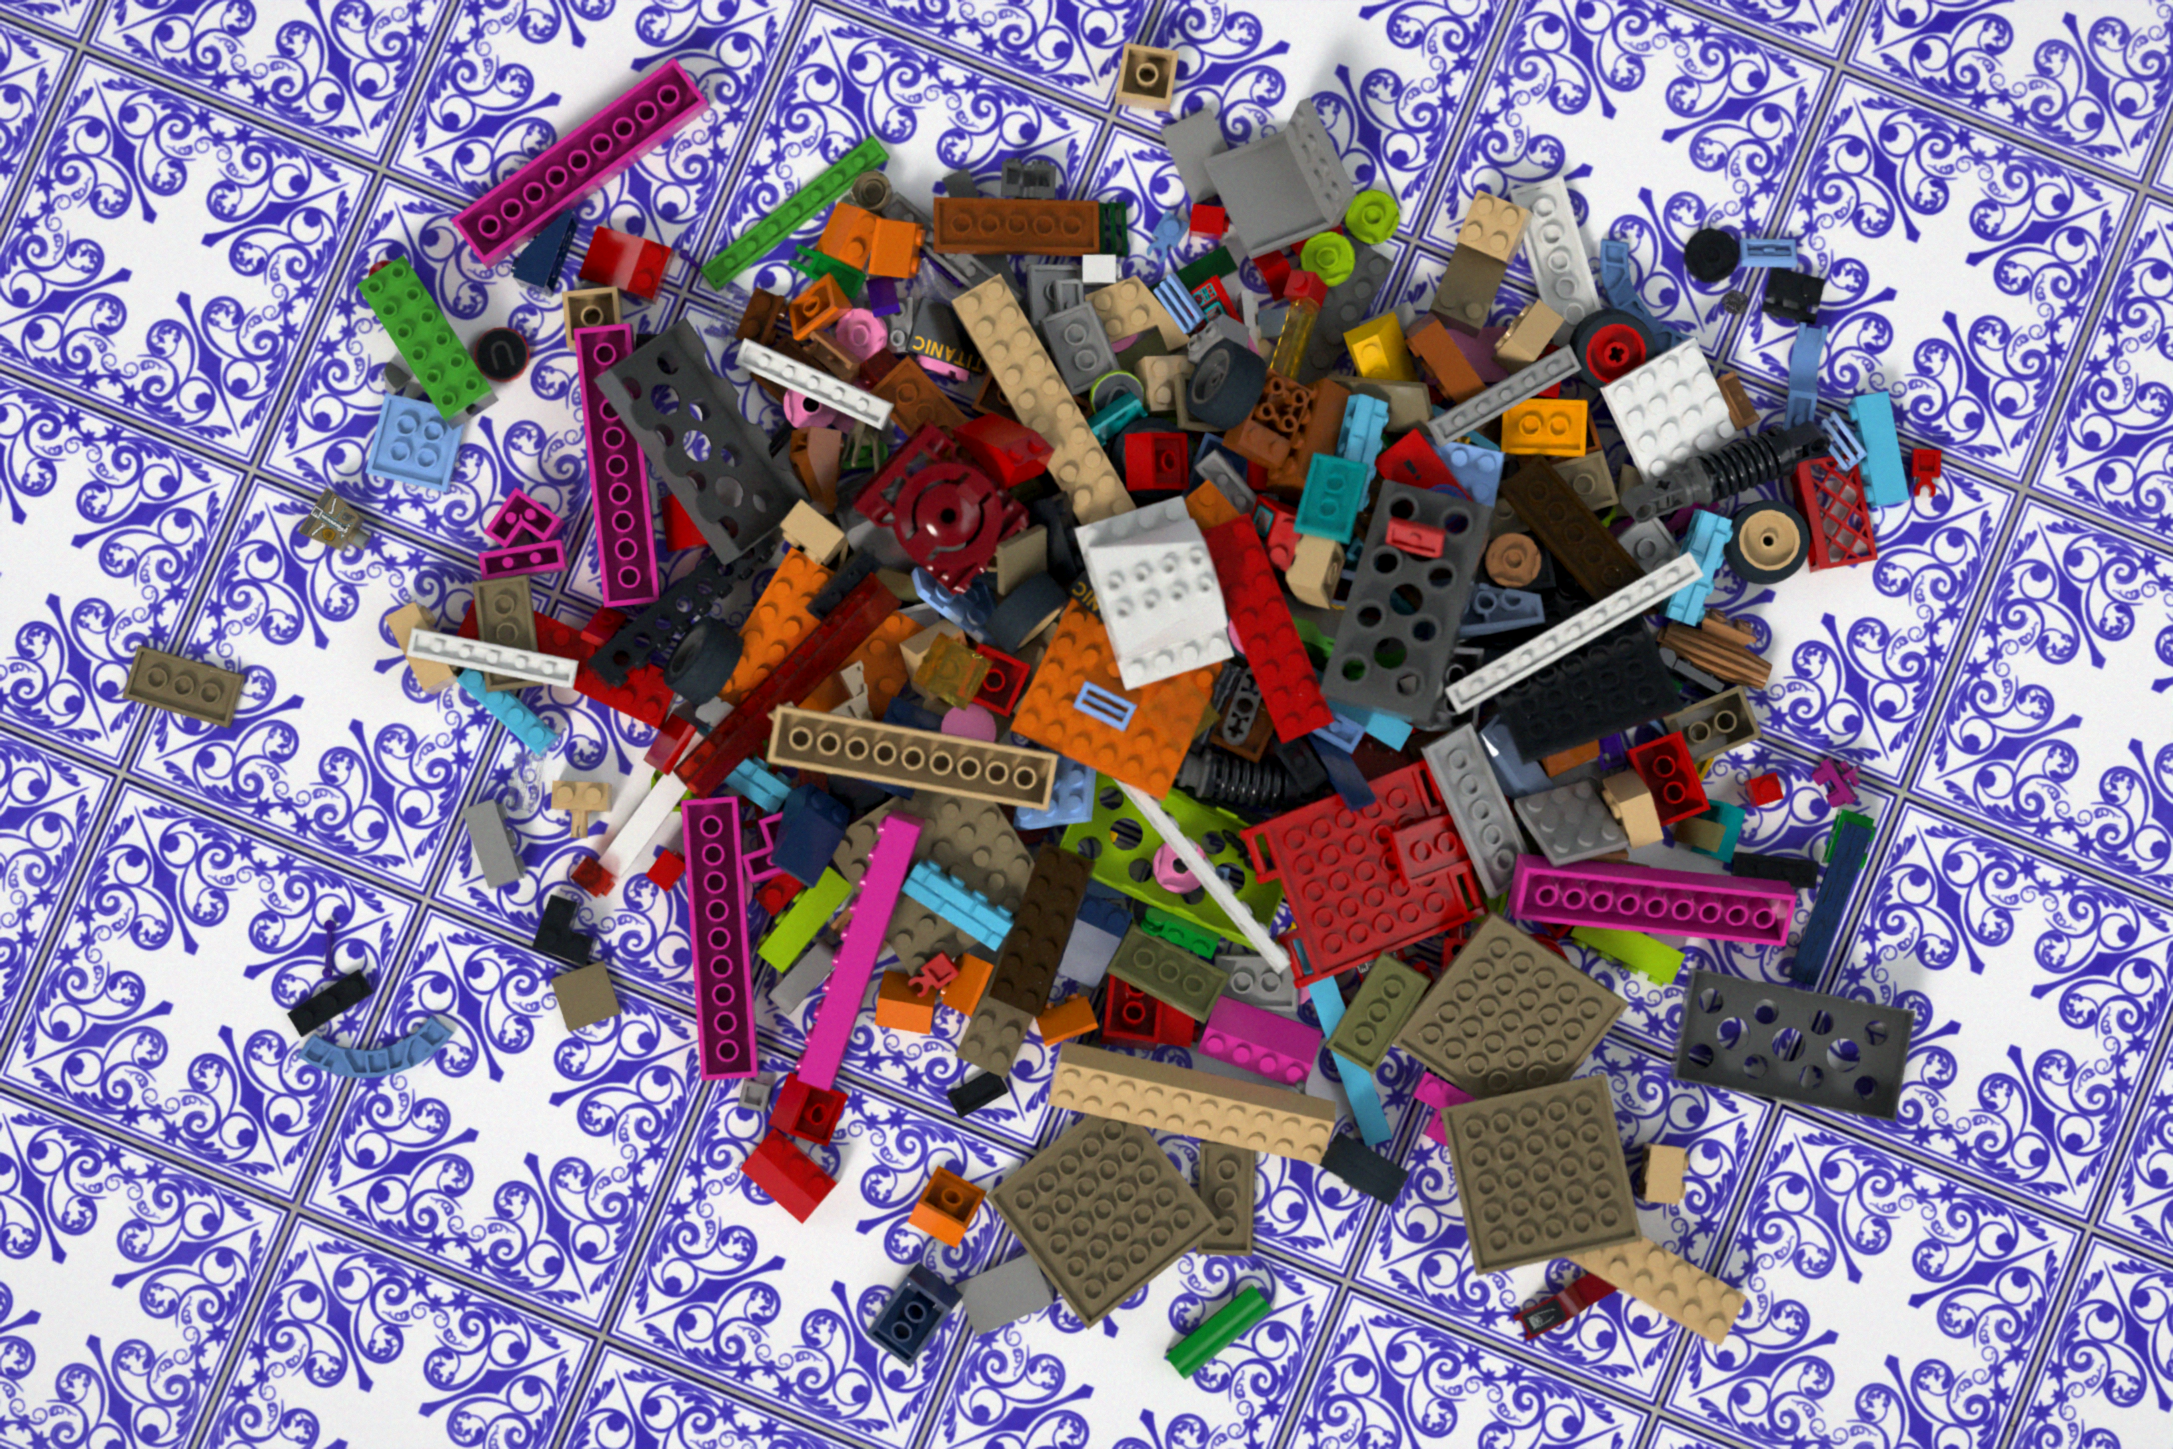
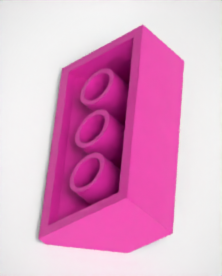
(1260, 1041)

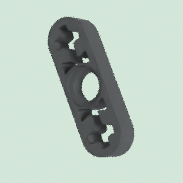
(1230, 722)

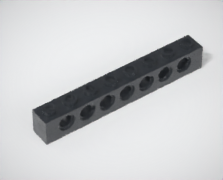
(614, 675)

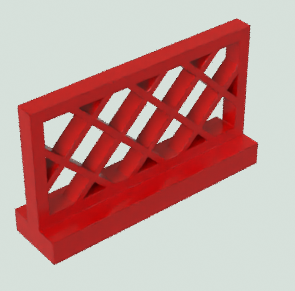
(1808, 507)

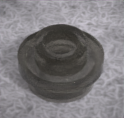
(1735, 302)

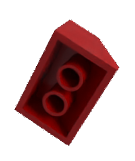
(1670, 777)
(789, 1175)

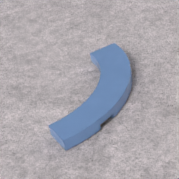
(1622, 295)
(379, 1061)

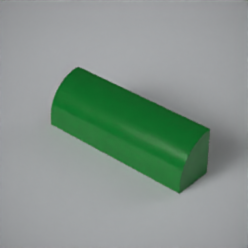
(1218, 1332)

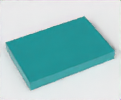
(1331, 497)

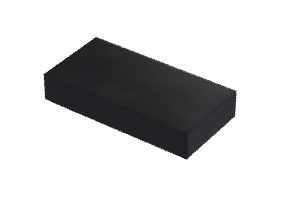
(977, 1093)

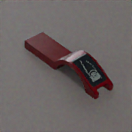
(1563, 1305)

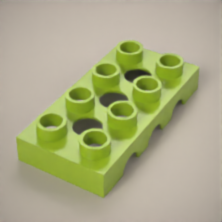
(1195, 822)

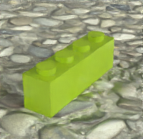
(804, 920)
(1633, 949)

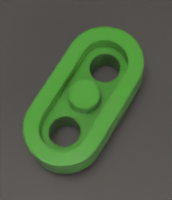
(864, 460)

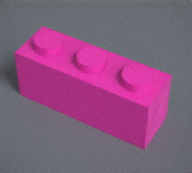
(522, 560)

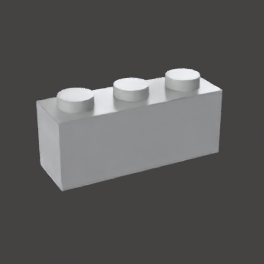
(494, 843)

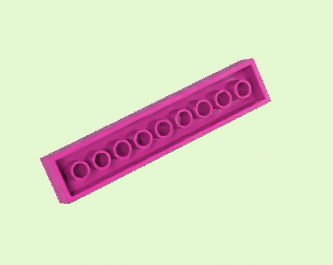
(581, 163)
(617, 476)
(1652, 900)
(720, 938)
(862, 945)

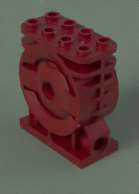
(949, 568)

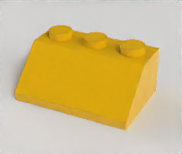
(1380, 350)

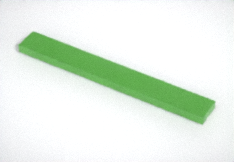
(793, 214)

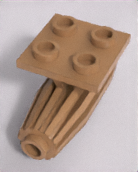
(1718, 648)

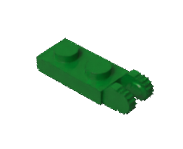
(848, 278)
(1180, 931)

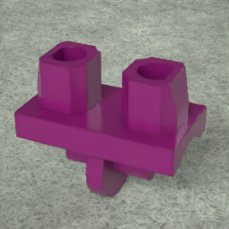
(1843, 791)

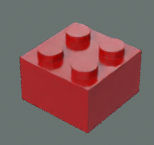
(1002, 682)

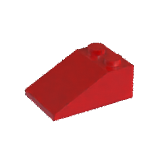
(627, 262)
(1005, 448)
(1130, 1017)

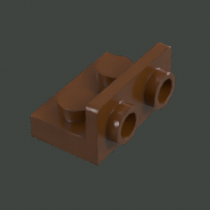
(762, 317)

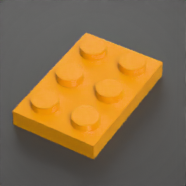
(1546, 428)

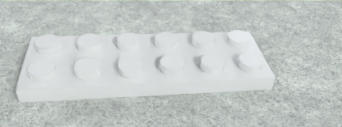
(1557, 254)

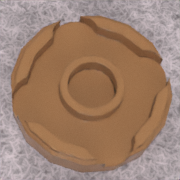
(1512, 560)

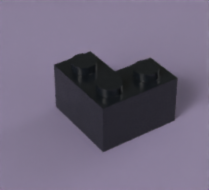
(556, 932)

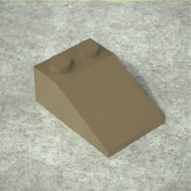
(1467, 290)
(1716, 724)

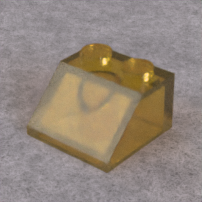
(952, 671)

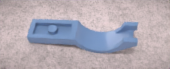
(1803, 375)
(1341, 732)

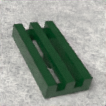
(1112, 206)

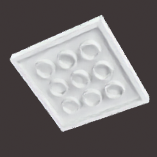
(1670, 410)

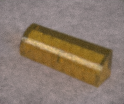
(1295, 337)

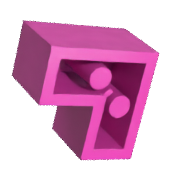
(522, 514)
(758, 862)
(1437, 1095)

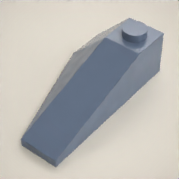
(1494, 610)
(1504, 761)

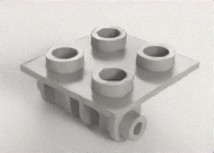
(898, 325)

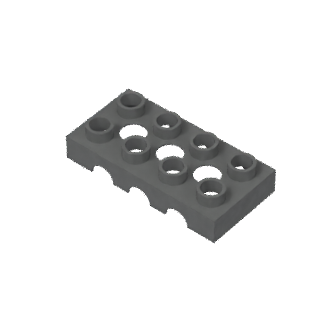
(723, 428)
(1440, 606)
(1793, 1007)

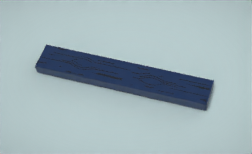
(1341, 772)
(1829, 903)

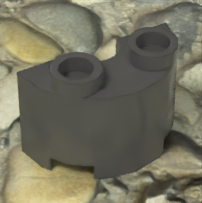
(1028, 181)

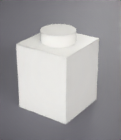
(1100, 270)

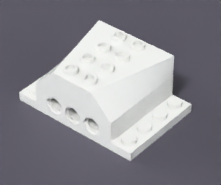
(1155, 592)

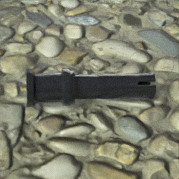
(1222, 691)

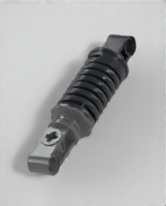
(1727, 471)
(1244, 779)

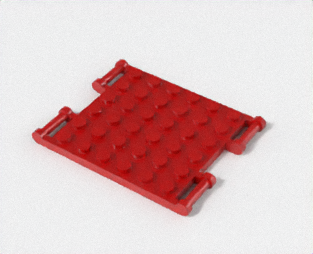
(1346, 878)

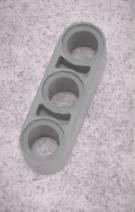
(804, 977)

